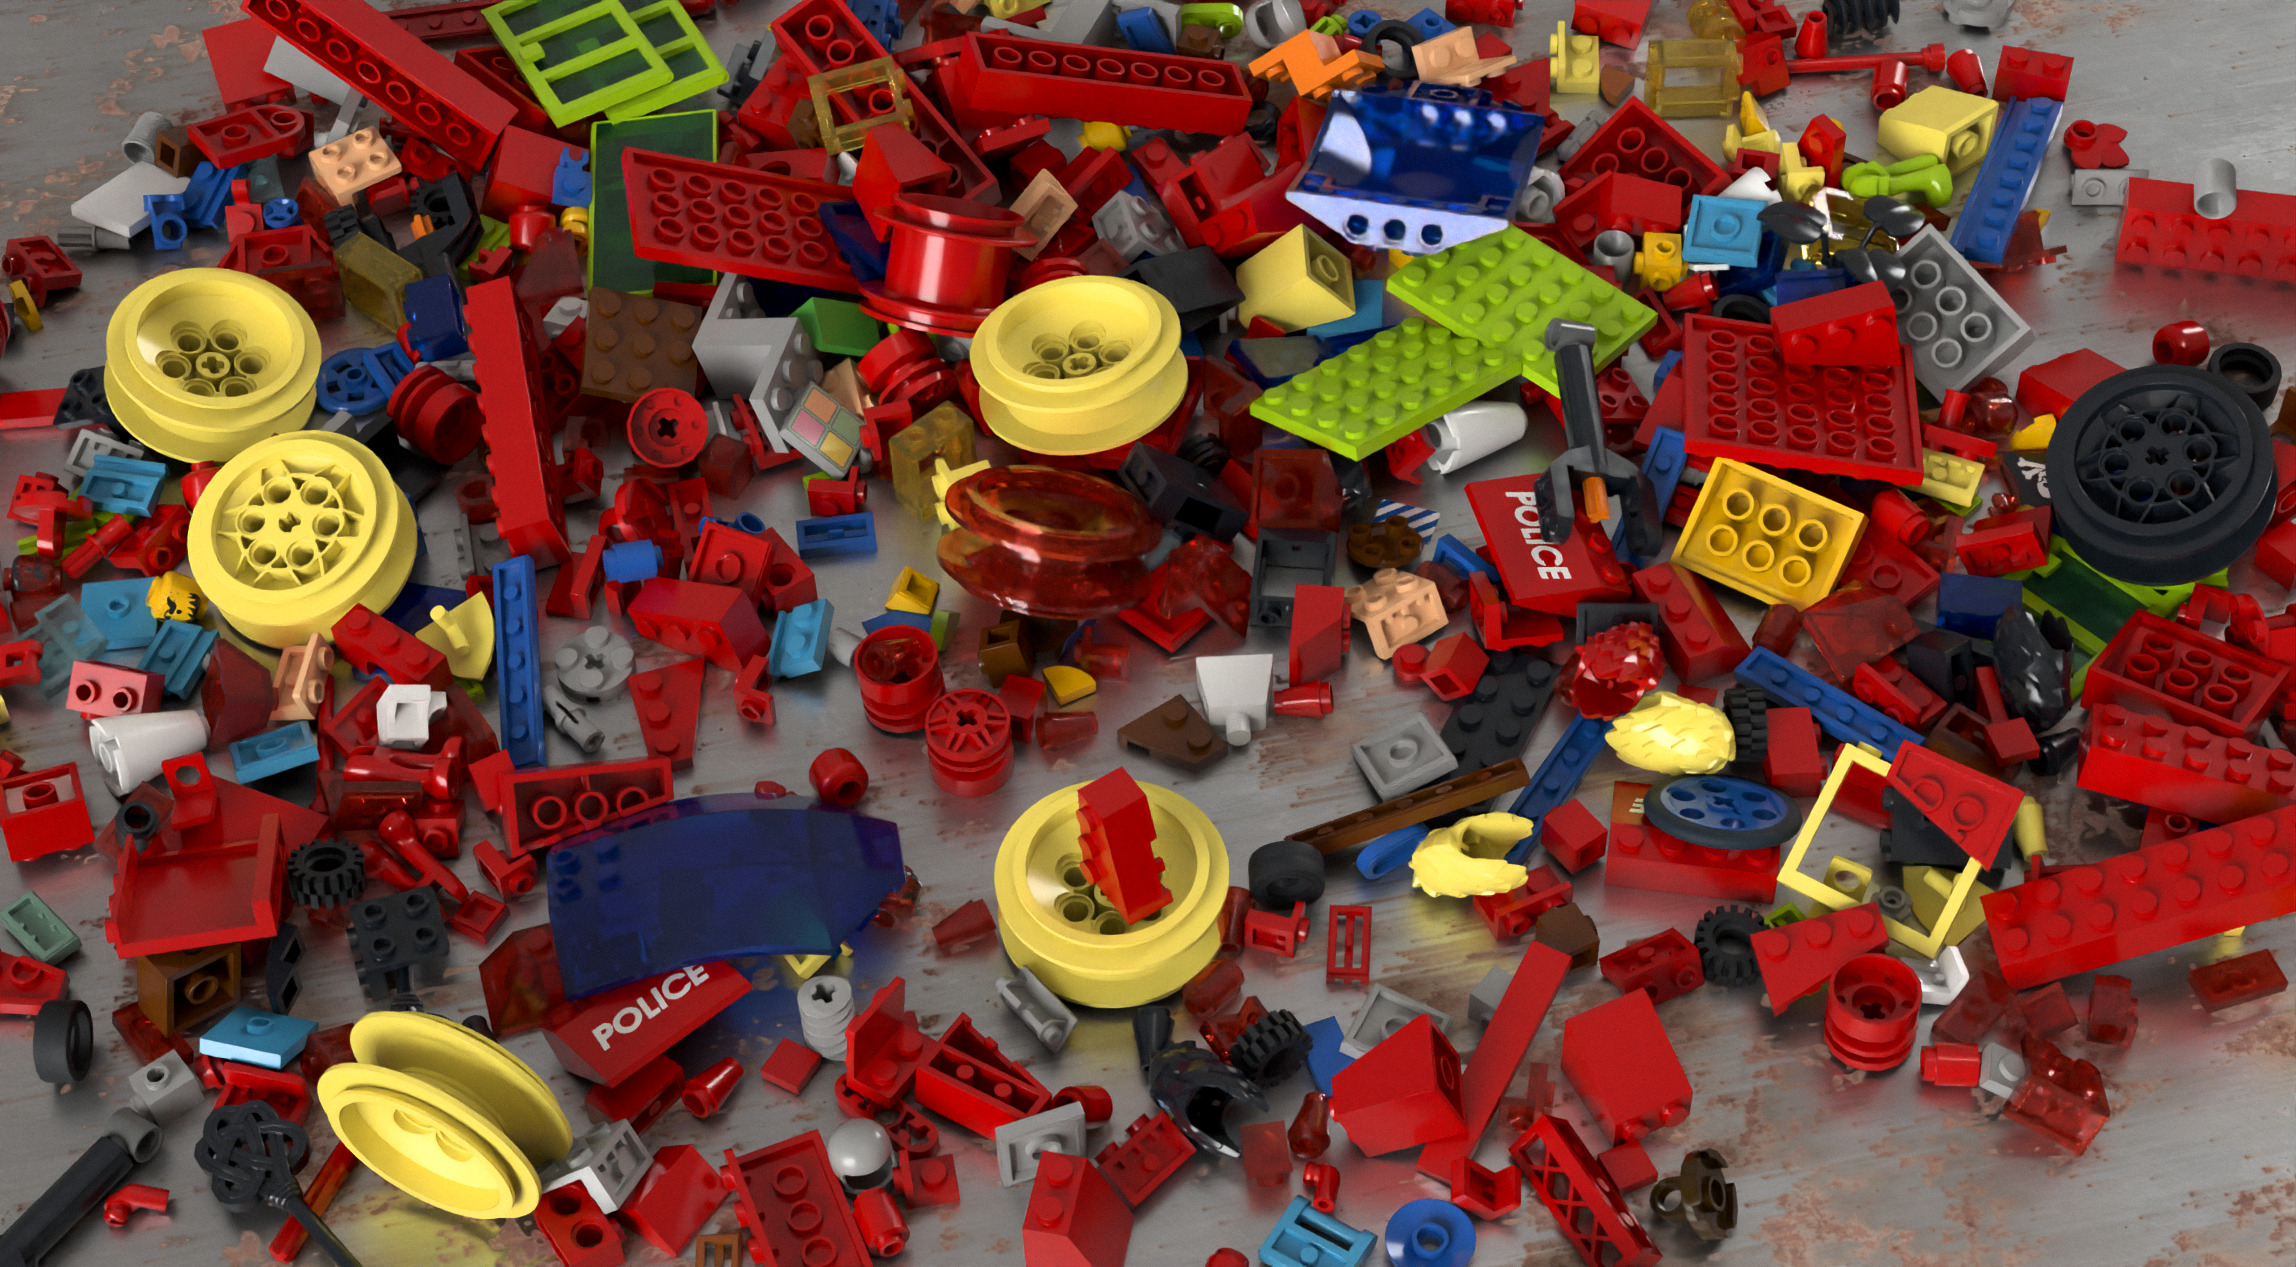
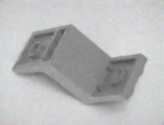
(1095, 23)
(299, 69)
(755, 355)

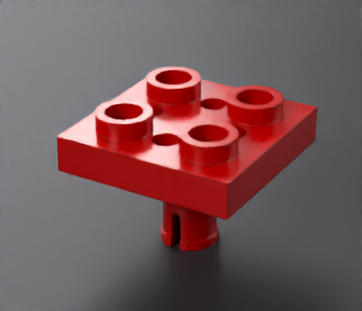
(1946, 432)

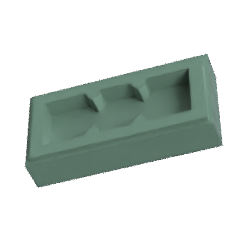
(39, 929)

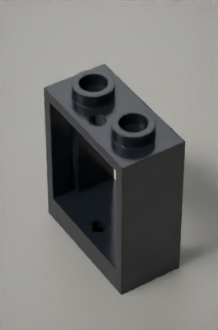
(1277, 548)

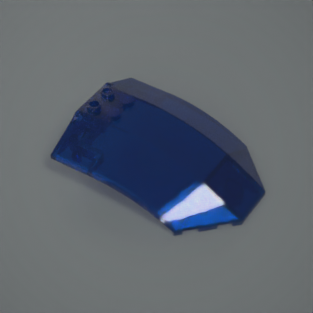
(1418, 166)
(715, 885)

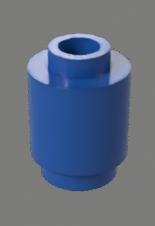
(632, 561)

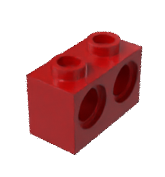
(789, 579)
(573, 1232)

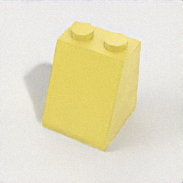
(1943, 123)
(1296, 282)

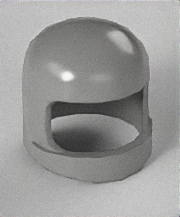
(1274, 22)
(860, 1149)

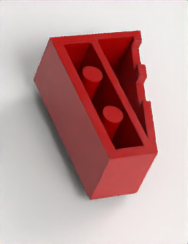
(1117, 845)
(976, 1083)

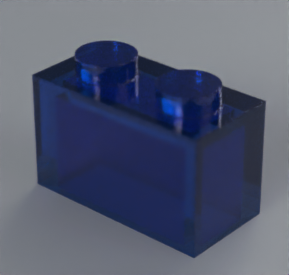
(435, 318)
(1974, 603)

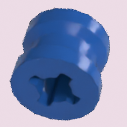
(1362, 22)
(282, 213)

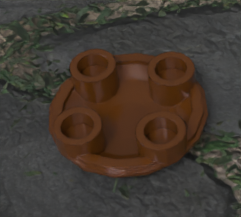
(1384, 543)

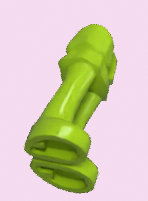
(1913, 174)

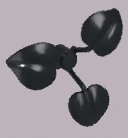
(1804, 224)

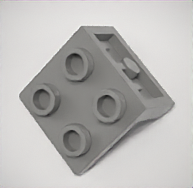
(1135, 227)
(605, 1159)

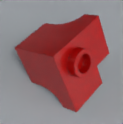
(1762, 62)

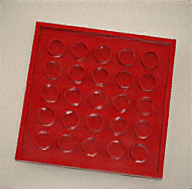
(1806, 417)

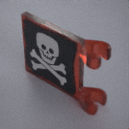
(2024, 478)

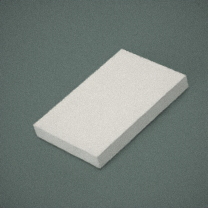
(120, 201)

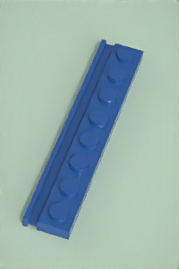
(2006, 179)

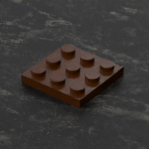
(637, 345)

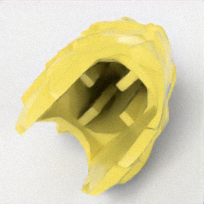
(1673, 736)
(1471, 856)

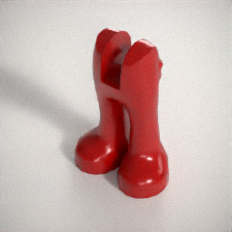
(438, 773)
(400, 834)

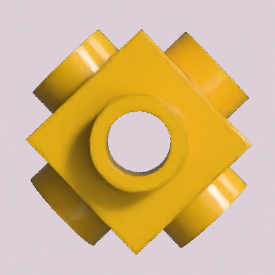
(1659, 268)

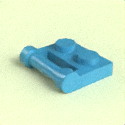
(1298, 1247)

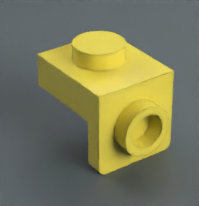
(1765, 141)

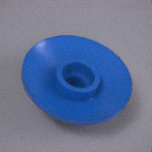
(1430, 1223)

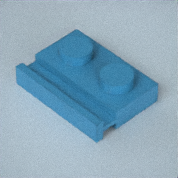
(124, 485)
(800, 639)
(179, 654)

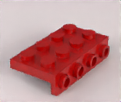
(794, 1206)

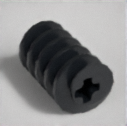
(1853, 11)

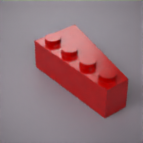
(563, 800)

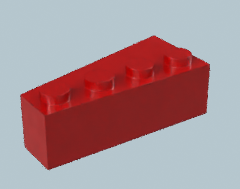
(1298, 131)

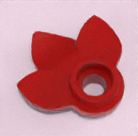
(2096, 145)

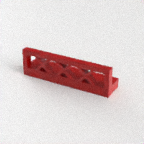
(1593, 1186)

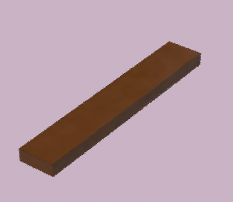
(1415, 807)

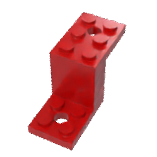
(986, 133)

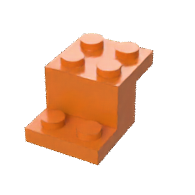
(1316, 66)

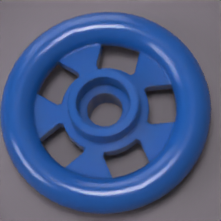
(352, 382)

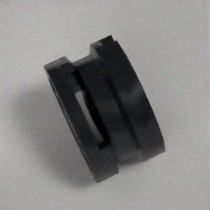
(1205, 452)

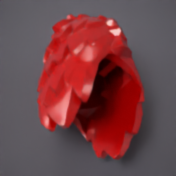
(1617, 670)

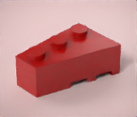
(1839, 328)
(701, 621)

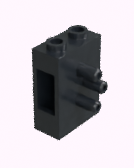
(1183, 494)
(1919, 842)

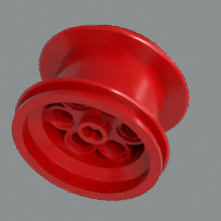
(943, 263)

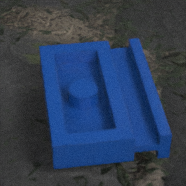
(209, 194)

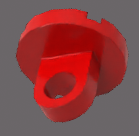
(637, 511)
(52, 513)

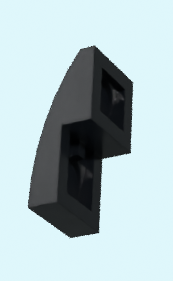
(281, 974)

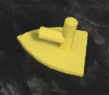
(463, 636)
(1930, 892)

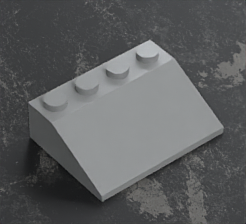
(1953, 317)

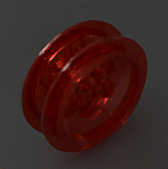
(1048, 542)

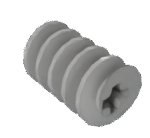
(825, 1013)

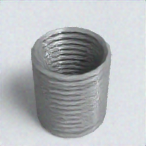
(142, 139)
(2215, 188)
(1615, 249)

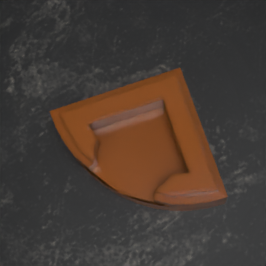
(1615, 84)

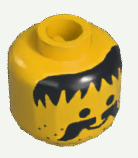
(176, 598)

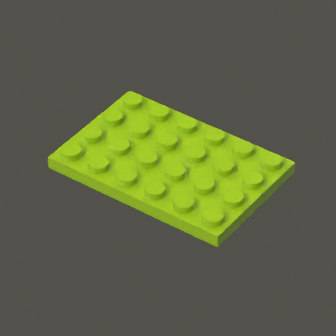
(1510, 289)
(1385, 388)

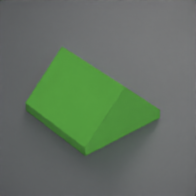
(838, 326)

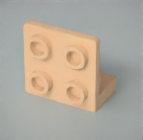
(1455, 60)
(353, 164)
(1045, 210)
(1396, 609)

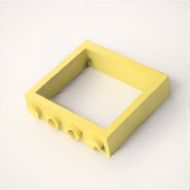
(1789, 876)

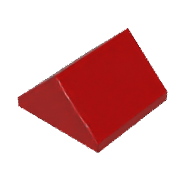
(673, 1199)

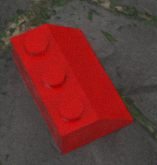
(1692, 624)

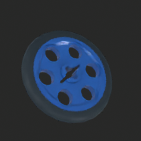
(1722, 811)

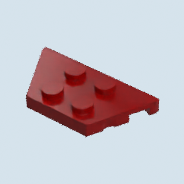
(932, 54)
(1523, 85)
(276, 249)

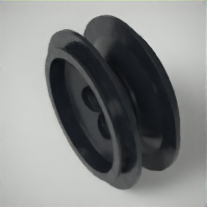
(2170, 535)

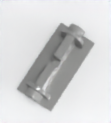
(2102, 185)
(1037, 1007)

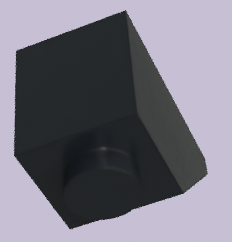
(1944, 666)

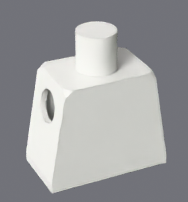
(1235, 693)

